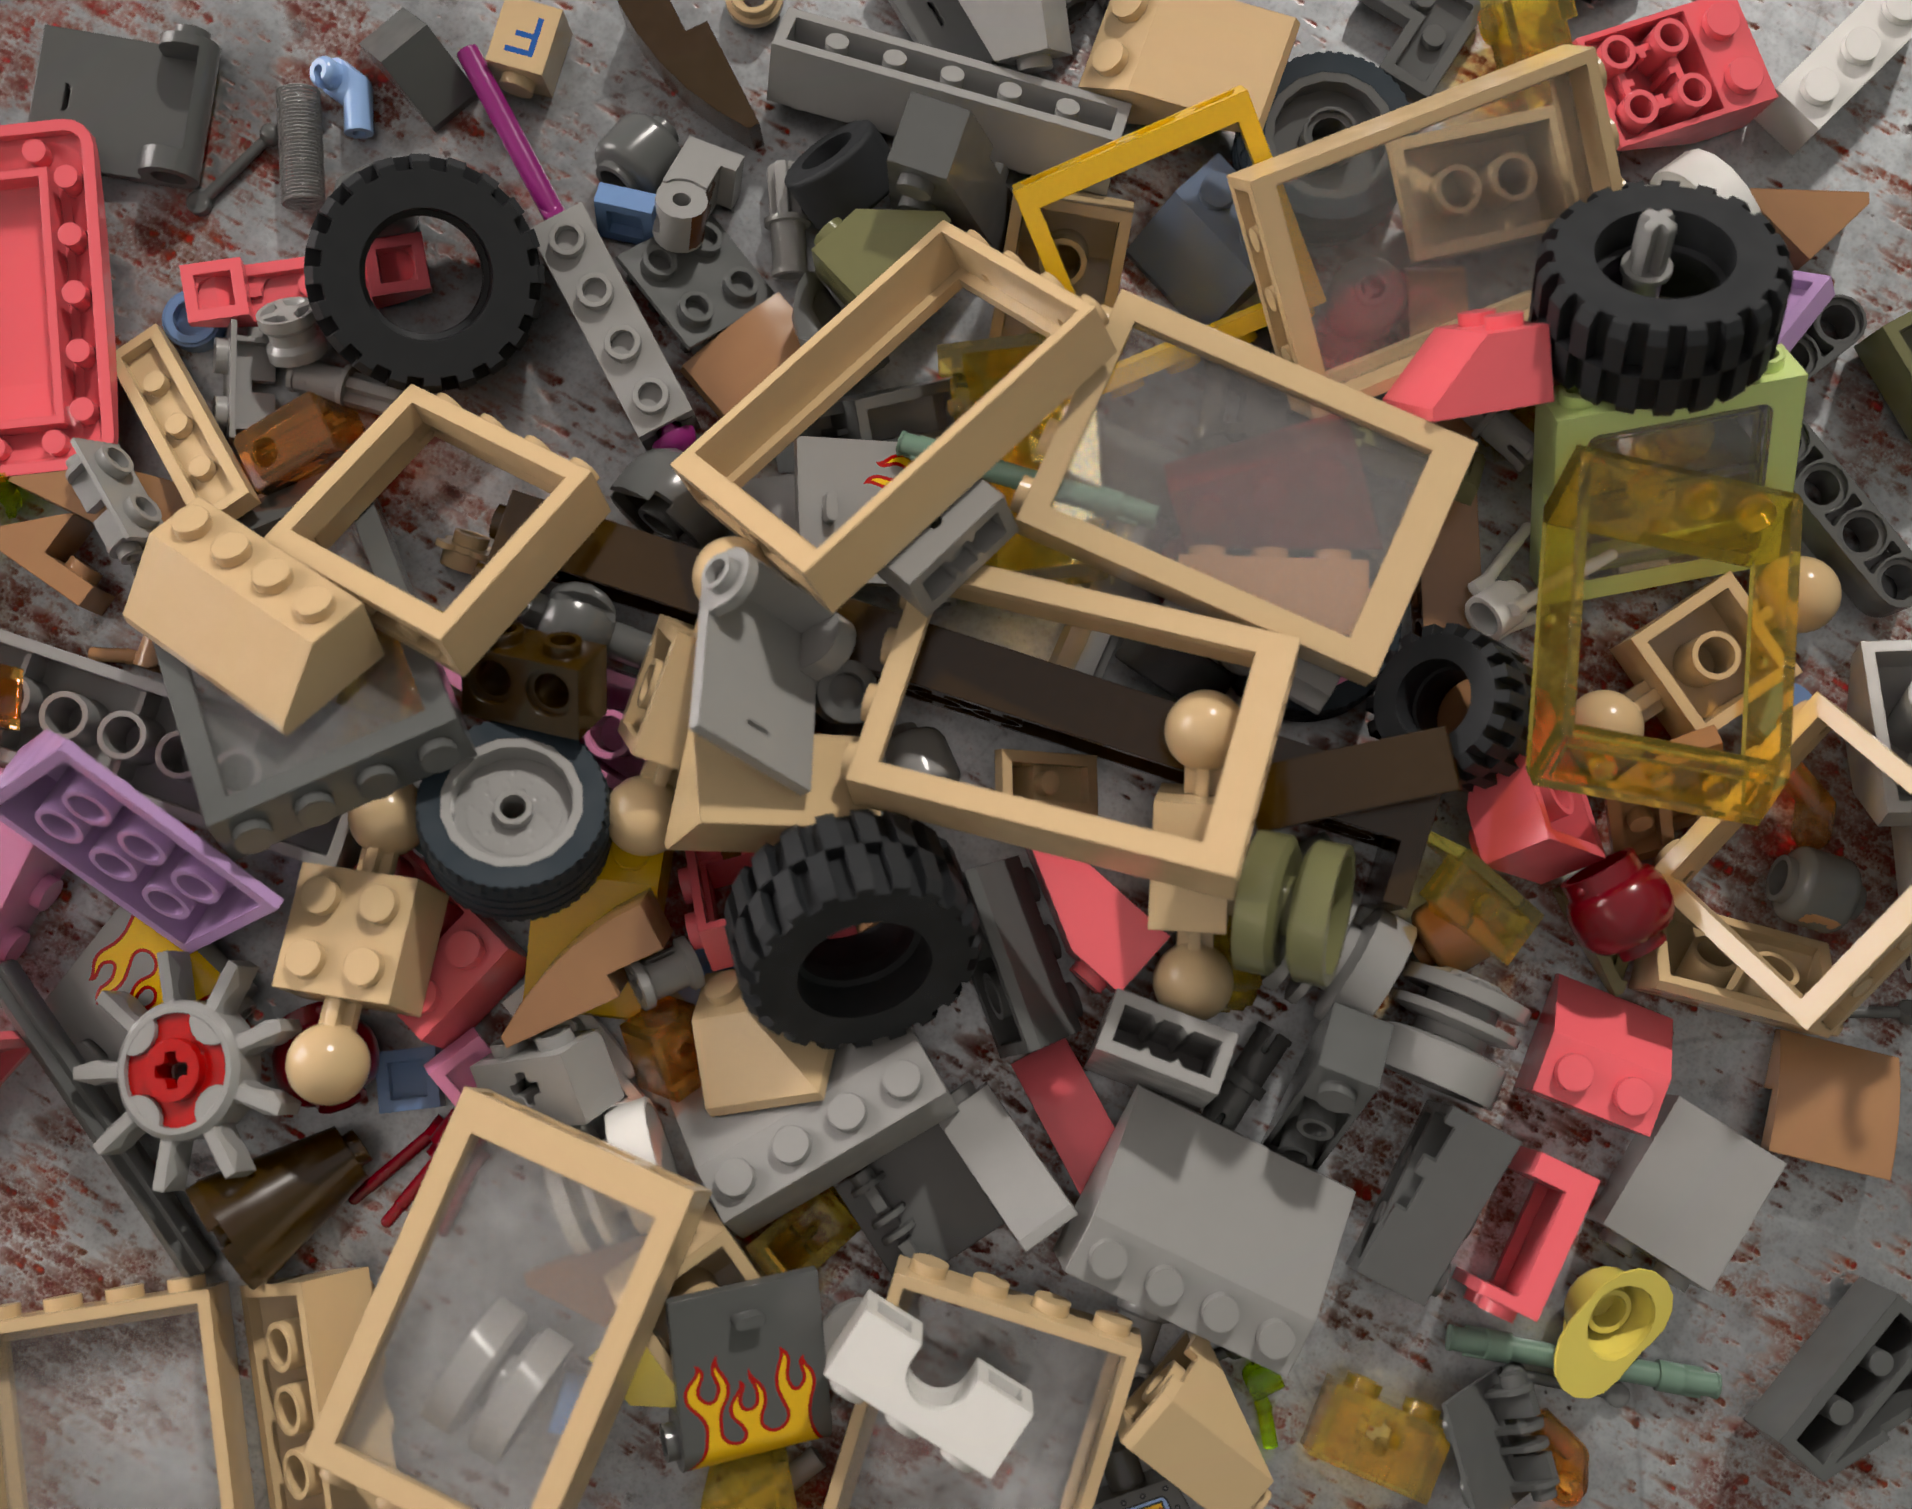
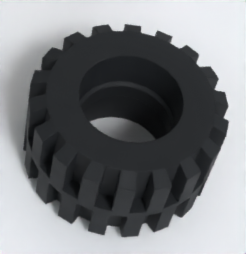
(1428, 668)

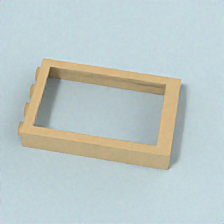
(844, 354)
(1197, 866)

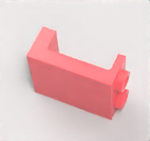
(1537, 1240)

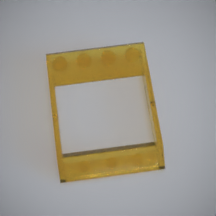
(1695, 517)

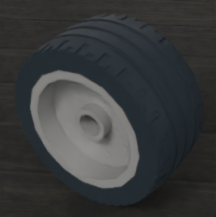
(516, 823)

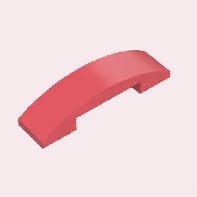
(231, 290)
(1066, 1107)

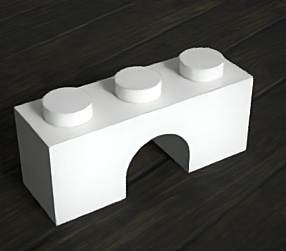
(1837, 70)
(968, 1421)

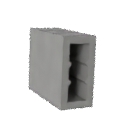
(1161, 1050)
(1685, 1195)

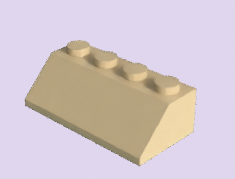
(249, 616)
(296, 1347)

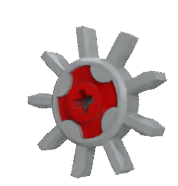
(189, 1070)

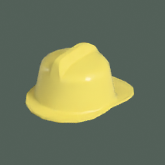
(1607, 1326)

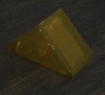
(804, 1235)

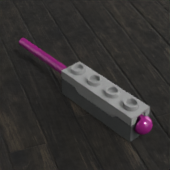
(592, 286)

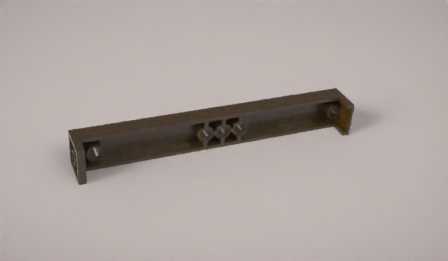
(983, 684)

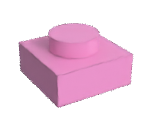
(452, 1065)

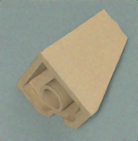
(1194, 1430)

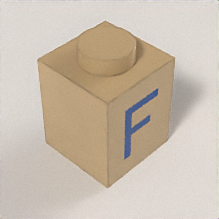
(529, 48)

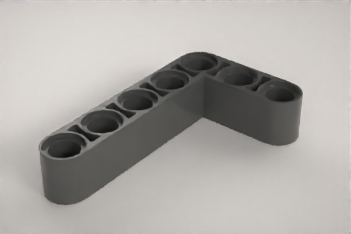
(1842, 500)

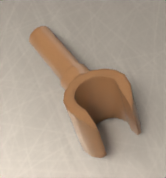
(144, 657)

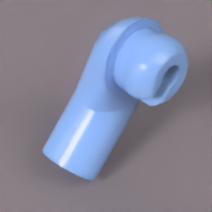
(349, 89)

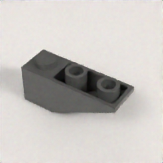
(1330, 1085)

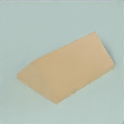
(739, 809)
(1702, 975)

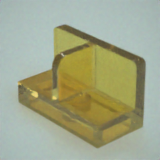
(1478, 901)

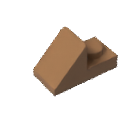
(48, 551)

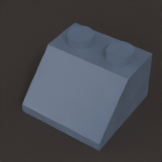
(1197, 247)

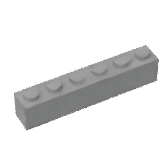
(870, 75)

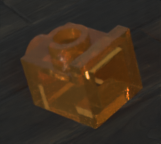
(664, 1049)

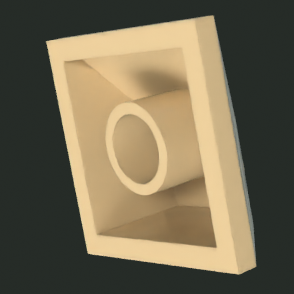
(745, 1062)

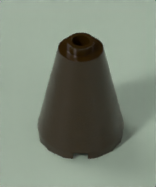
(282, 1203)

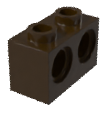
(539, 682)

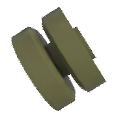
(1293, 907)

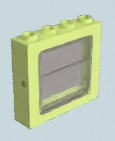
(1742, 439)

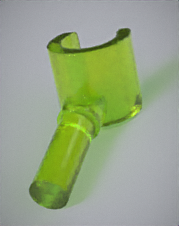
(1260, 1384)

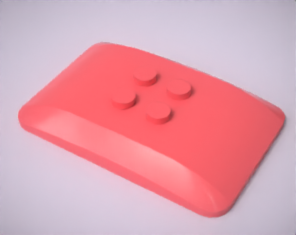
(53, 298)

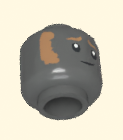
(1815, 889)

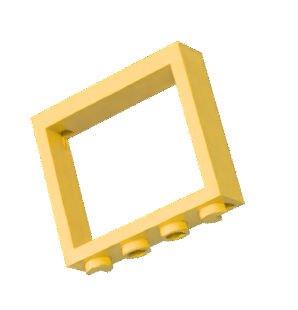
(1132, 151)

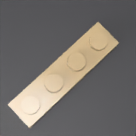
(182, 424)

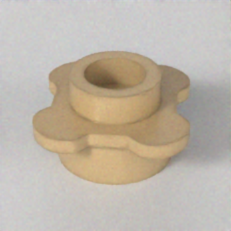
(463, 550)

